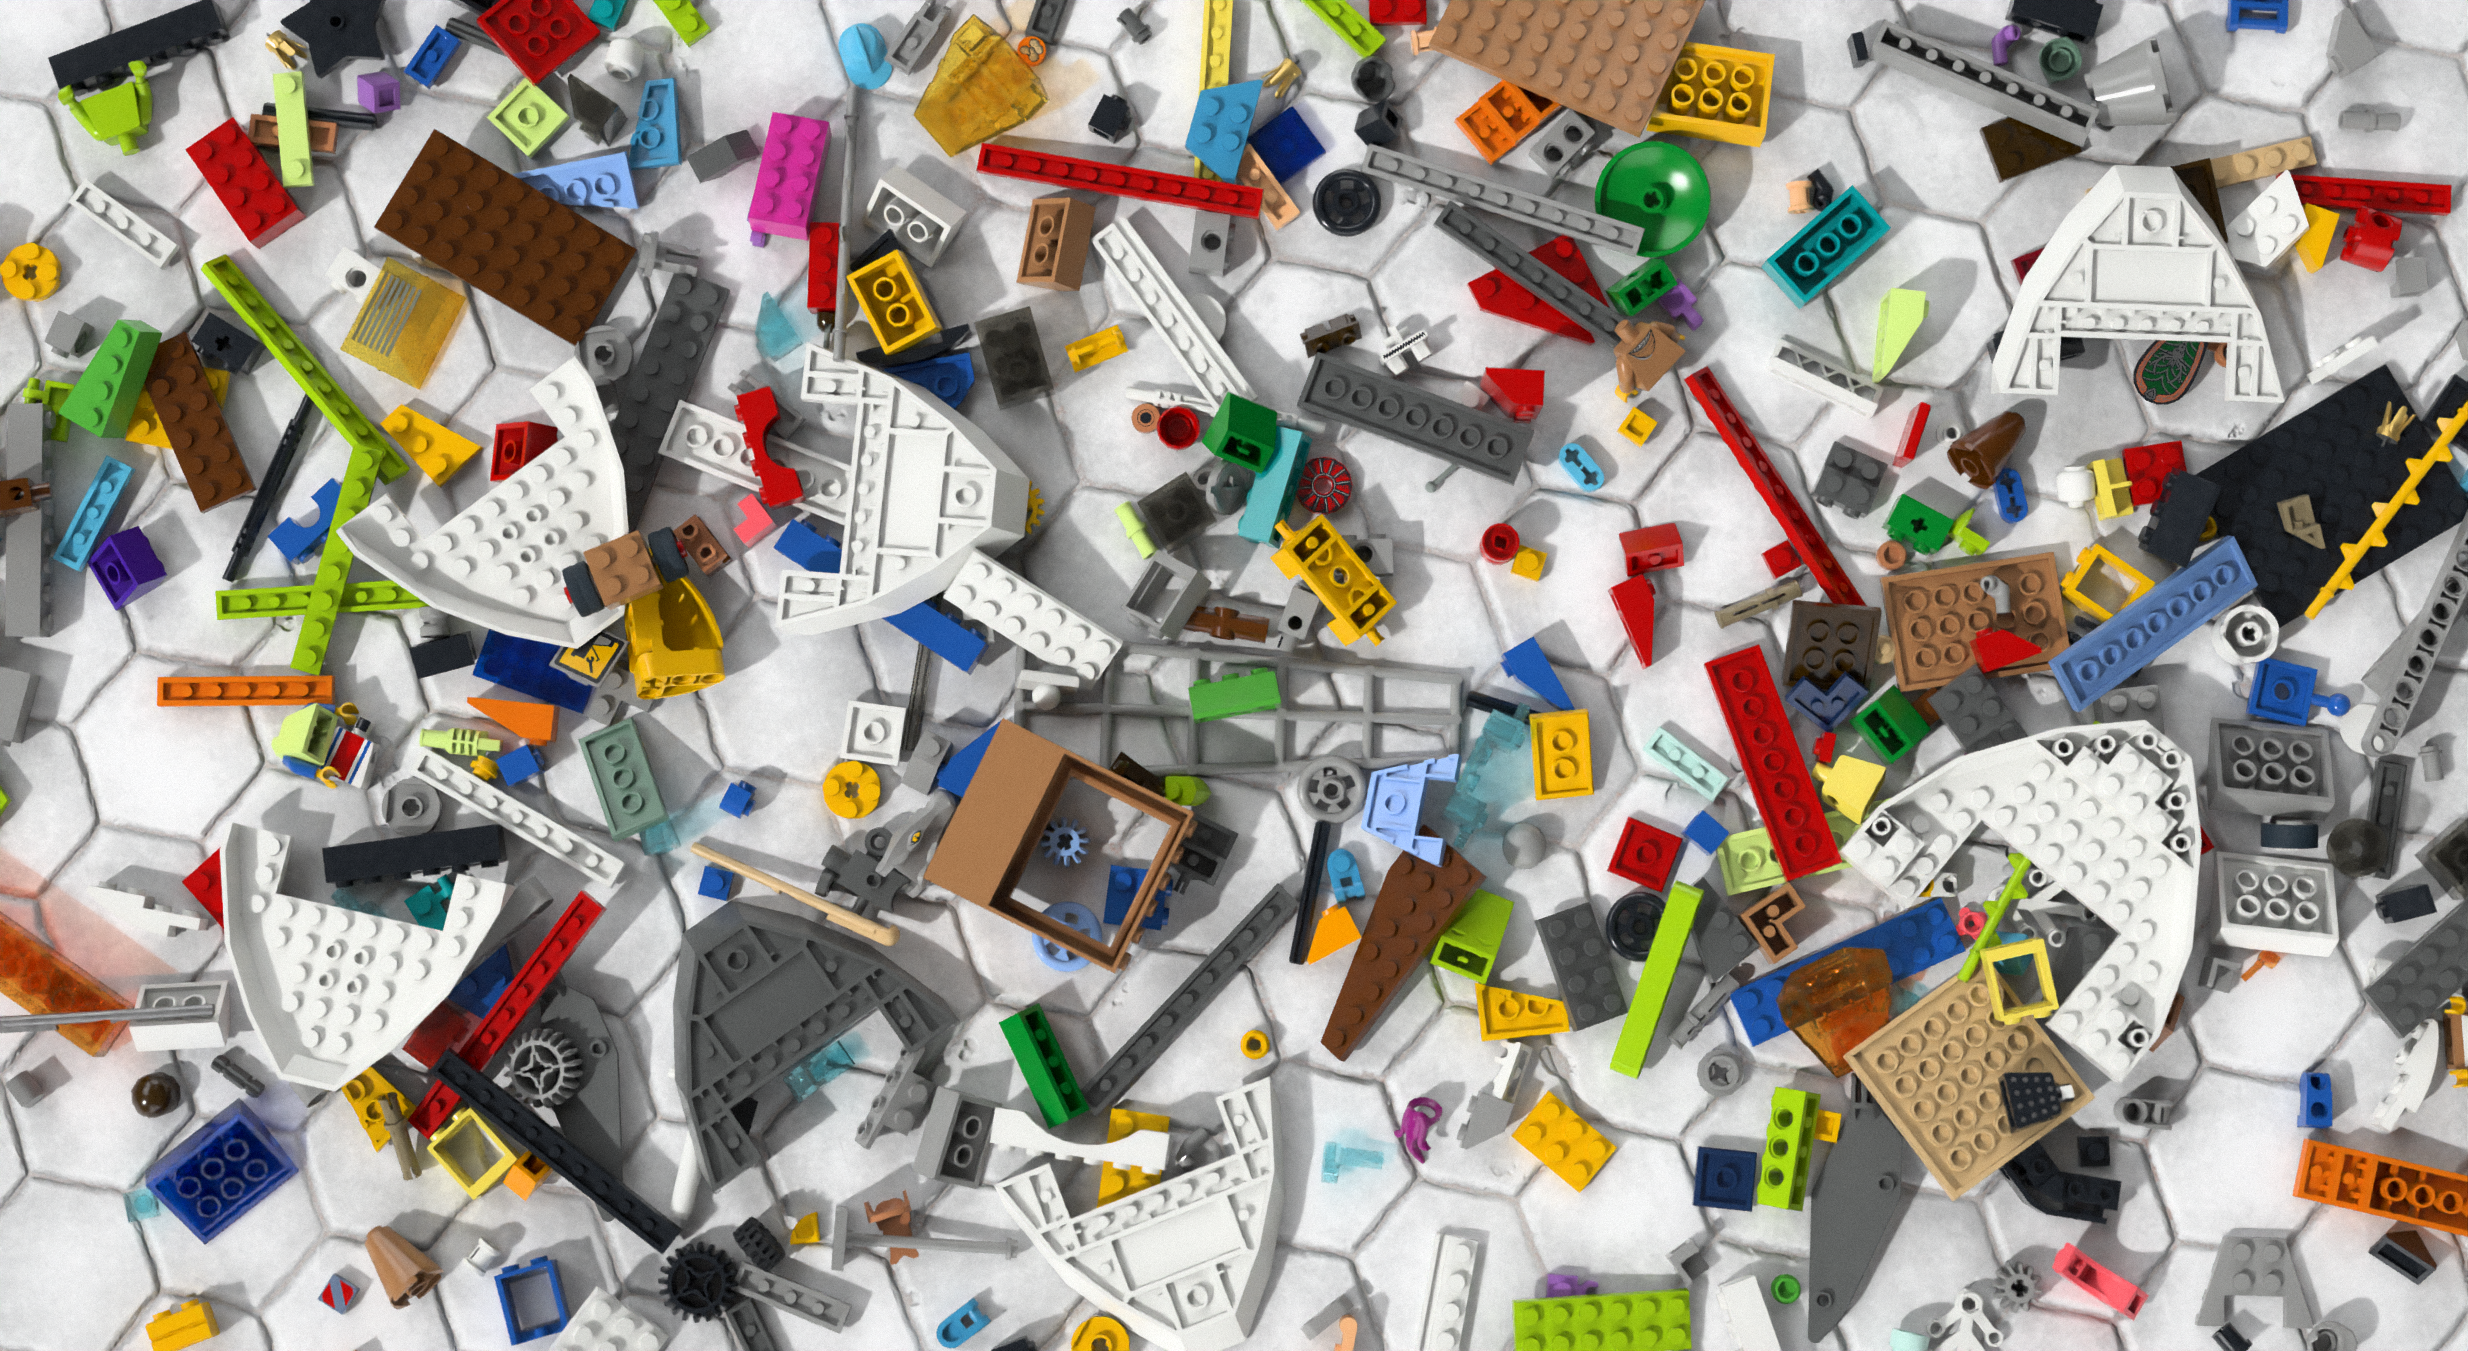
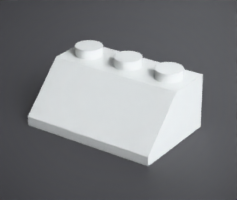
(916, 213)
(183, 1031)

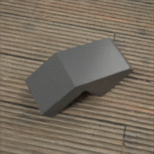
(719, 156)

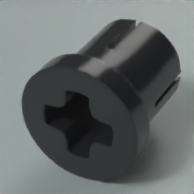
(2230, 1339)

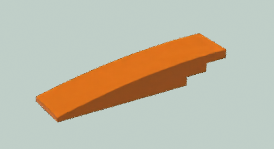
(1504, 119)
(2383, 1187)

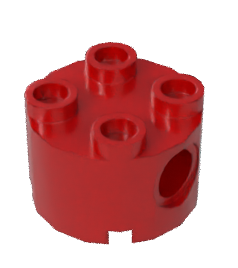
(2371, 239)

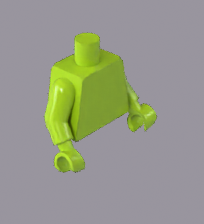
(115, 114)

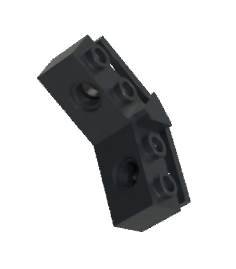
(2066, 1187)

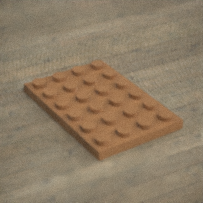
(1940, 610)

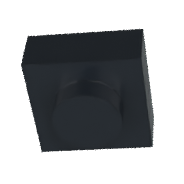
(2093, 1151)

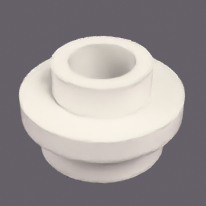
(1941, 430)

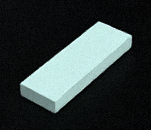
(1686, 764)

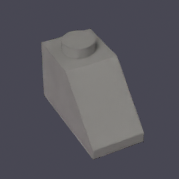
(2348, 45)
(926, 761)

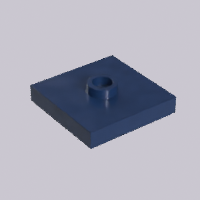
(1724, 1178)

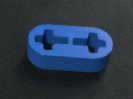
(2017, 495)

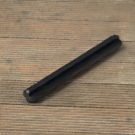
(1309, 893)

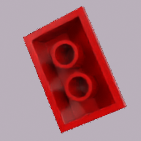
(1515, 391)

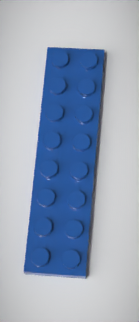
(1909, 942)

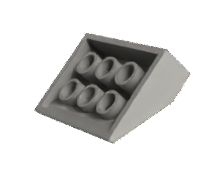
(2269, 769)

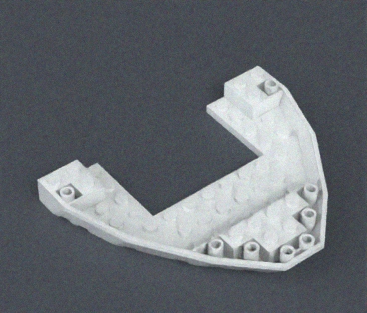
(2106, 820)

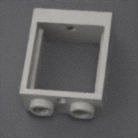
(1149, 586)

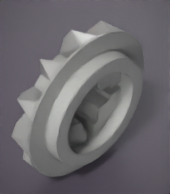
(1734, 1075)

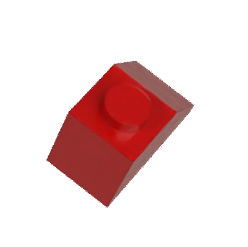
(2000, 649)

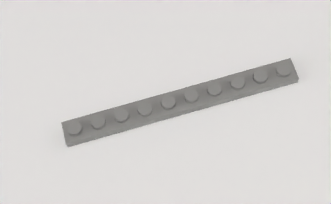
(1502, 200)

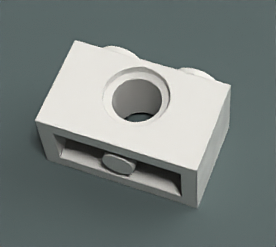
(345, 271)

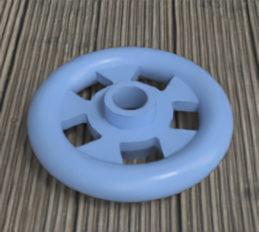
(1086, 920)

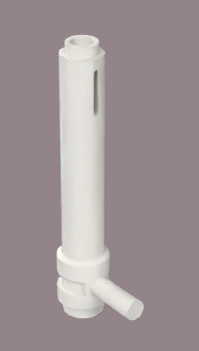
(687, 1177)

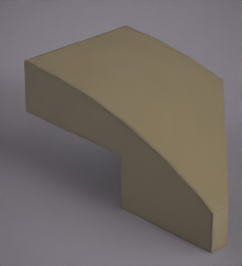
(2300, 521)

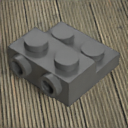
(1848, 481)

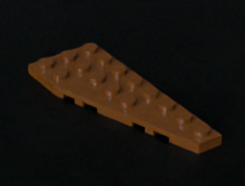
(1405, 924)

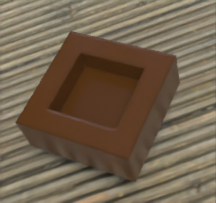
(1924, 708)

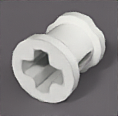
(482, 1256)

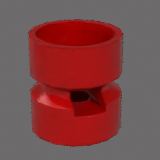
(1499, 544)

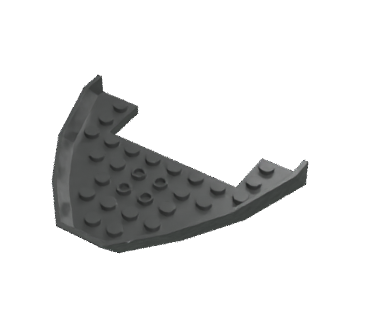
(762, 996)

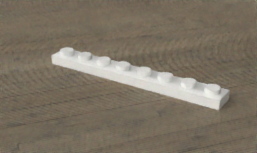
(517, 817)

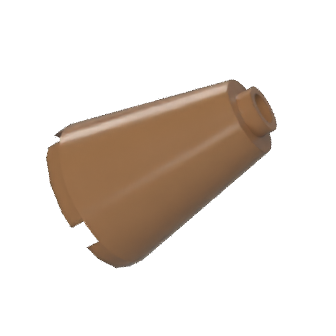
(401, 1266)

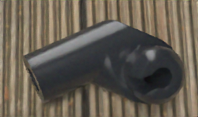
(1823, 190)

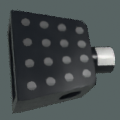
(2032, 1098)

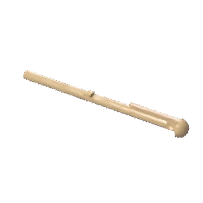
(837, 914)

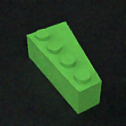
(113, 380)

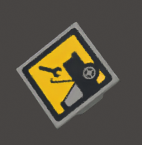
(592, 660)

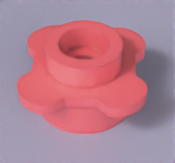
(1978, 919)

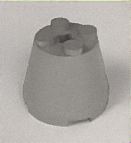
(2131, 88)

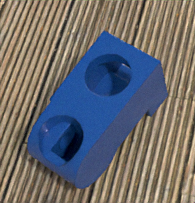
(2315, 1101)

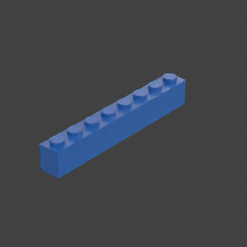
(920, 622)

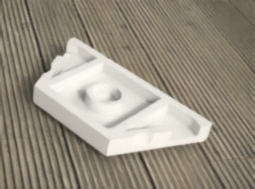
(2268, 225)

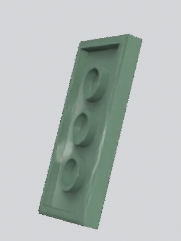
(624, 779)

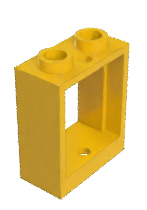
(2085, 560)

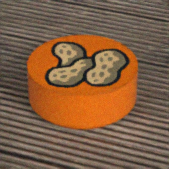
(1032, 50)

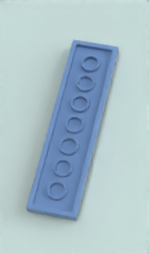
(2153, 623)

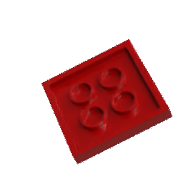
(538, 33)

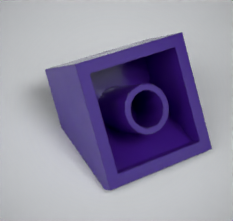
(126, 567)

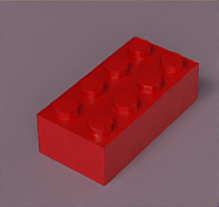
(245, 183)

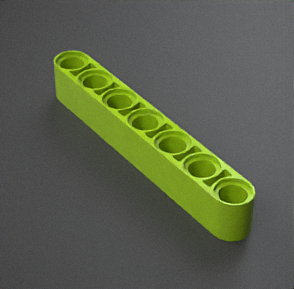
(1656, 979)

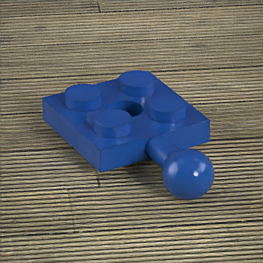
(2300, 684)

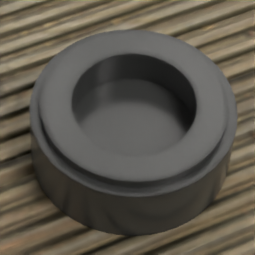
(825, 883)

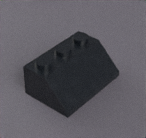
(2178, 516)

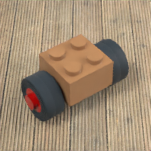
(624, 570)

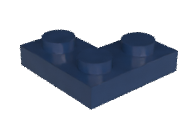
(1828, 707)

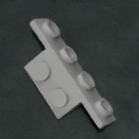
(898, 1101)

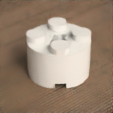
(2260, 642)

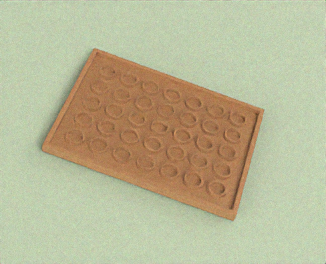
(1581, 53)

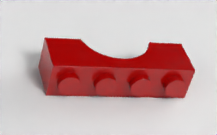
(760, 413)

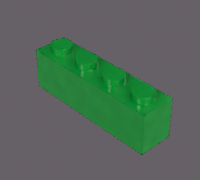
(1044, 1066)

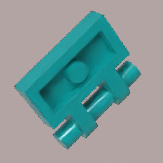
(428, 906)

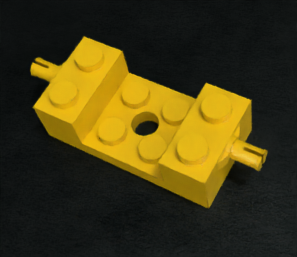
(1315, 555)

